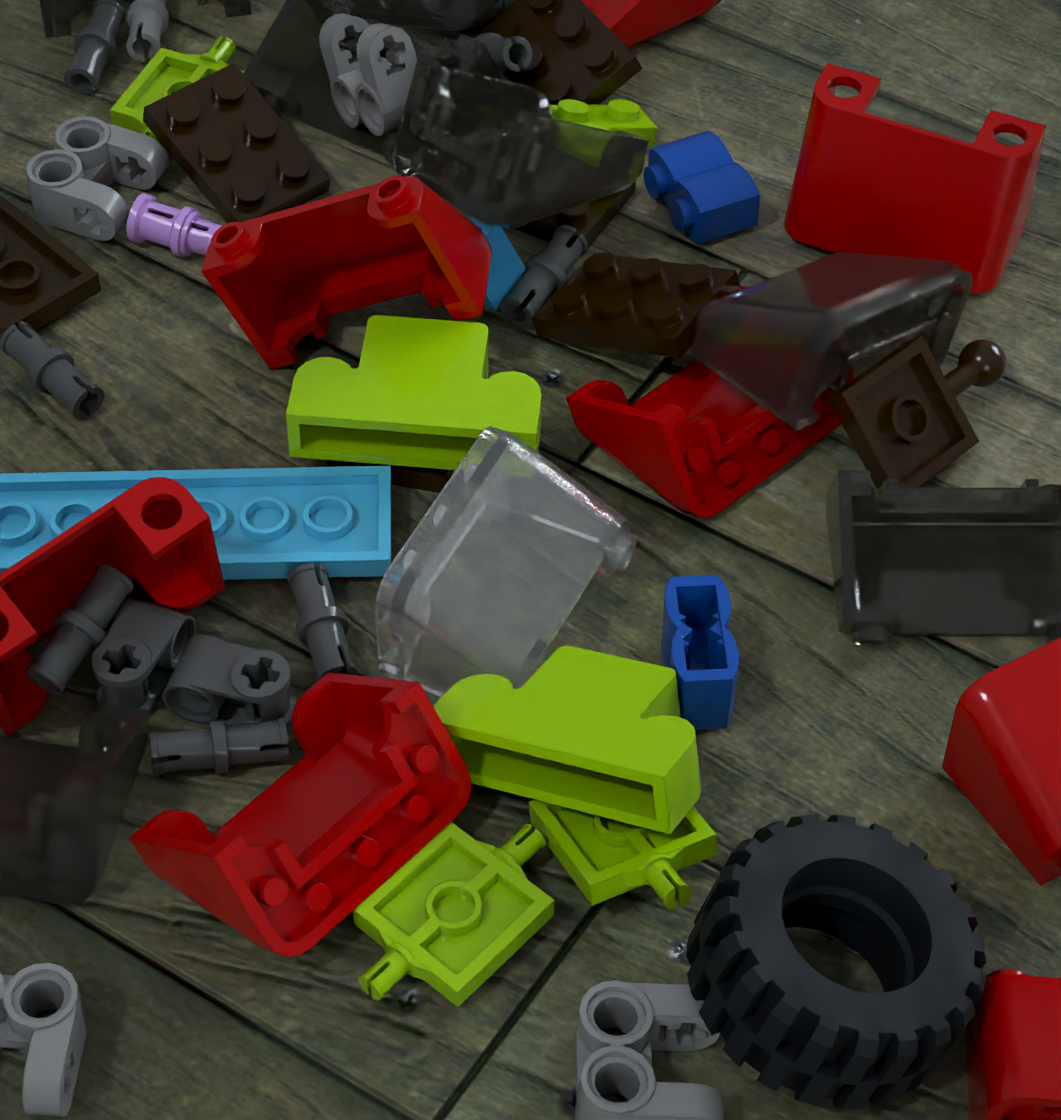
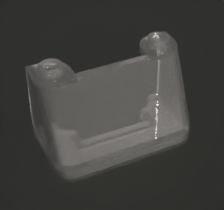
(494, 568)

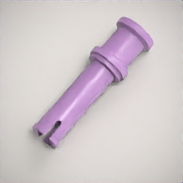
(179, 229)

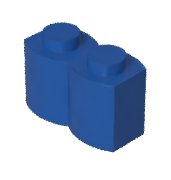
(702, 187)
(700, 648)

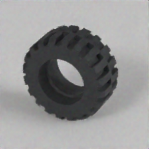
(798, 1022)

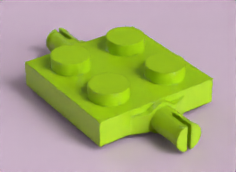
(163, 76)
(617, 857)
(454, 913)

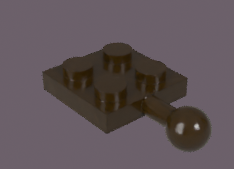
(907, 412)

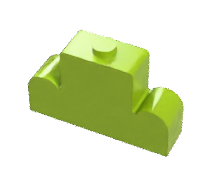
(411, 399)
(581, 736)

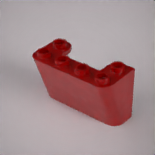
(908, 189)
(146, 534)

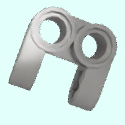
(364, 84)
(74, 181)
(652, 1019)
(49, 1043)

